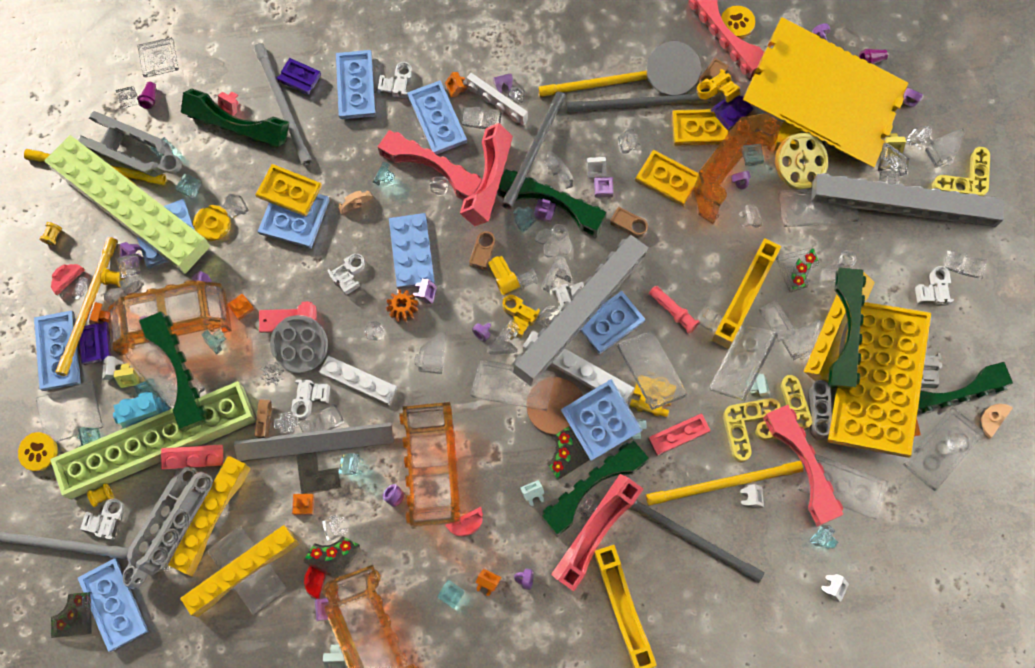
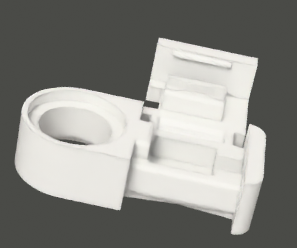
(397, 84)
(344, 276)
(937, 290)
(565, 294)
(930, 375)
(309, 393)
(103, 525)

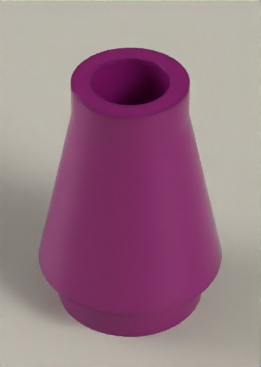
(873, 55)
(147, 96)

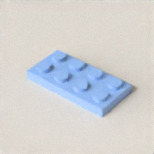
(355, 84)
(437, 117)
(411, 250)
(51, 340)
(113, 605)

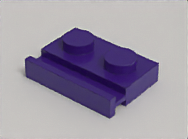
(299, 76)
(730, 112)
(95, 343)

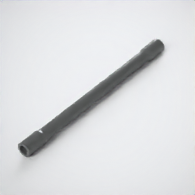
(580, 106)
(512, 194)
(746, 568)

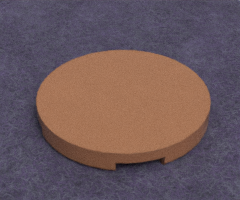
(553, 420)

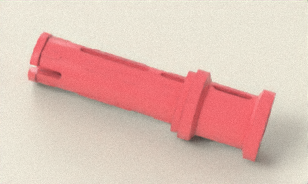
(680, 315)

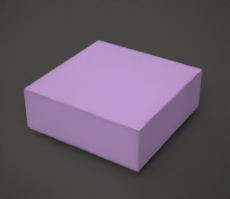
(603, 187)

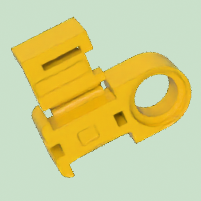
(721, 82)
(523, 313)

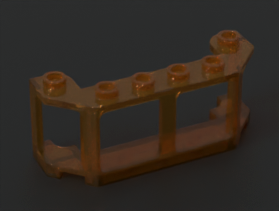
(727, 155)

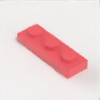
(679, 434)
(191, 456)

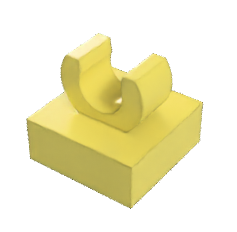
(896, 142)
(126, 376)

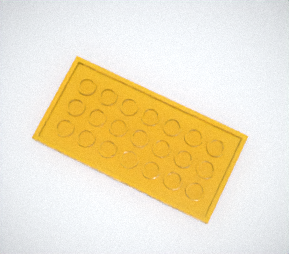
(884, 405)

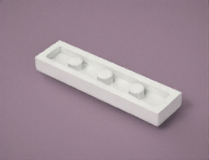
(501, 102)
(358, 380)

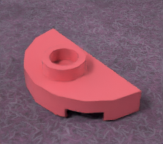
(64, 276)
(469, 523)

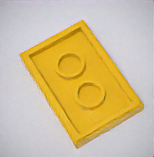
(697, 128)
(667, 177)
(288, 190)

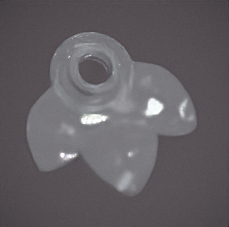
(554, 243)

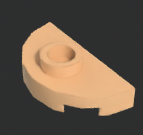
(355, 201)
(993, 418)

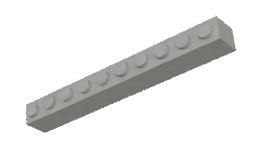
(907, 200)
(579, 311)

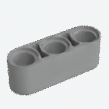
(822, 401)

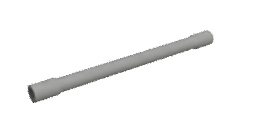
(301, 150)
(110, 551)

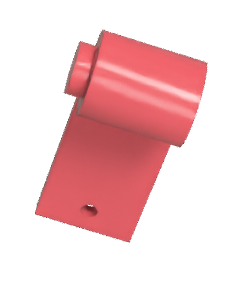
(274, 317)

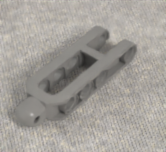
(113, 137)
(181, 498)

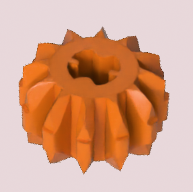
(400, 312)

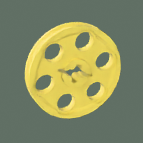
(803, 153)

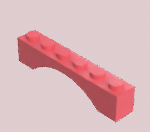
(741, 52)
(496, 146)
(398, 150)
(822, 501)
(577, 558)

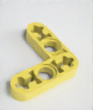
(972, 182)
(802, 411)
(739, 423)

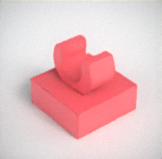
(228, 102)

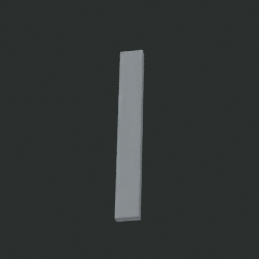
(314, 441)

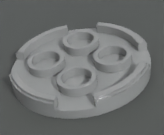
(673, 68)
(299, 343)

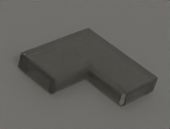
(314, 480)

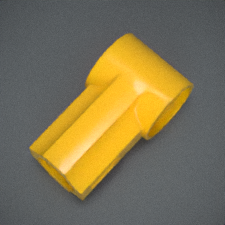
(505, 279)

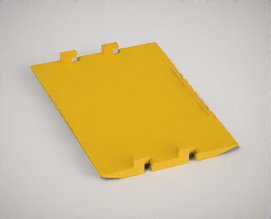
(826, 91)

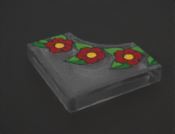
(796, 267)

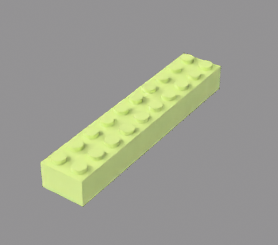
(127, 204)
(141, 443)

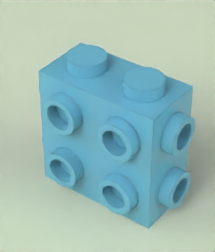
(138, 409)

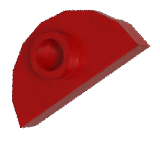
(314, 582)

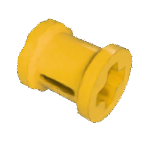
(50, 233)
(111, 277)
(100, 495)

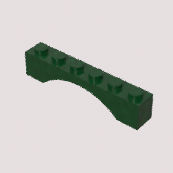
(201, 106)
(587, 217)
(849, 289)
(990, 379)
(187, 406)
(625, 462)

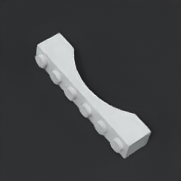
(583, 370)

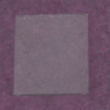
(68, 411)

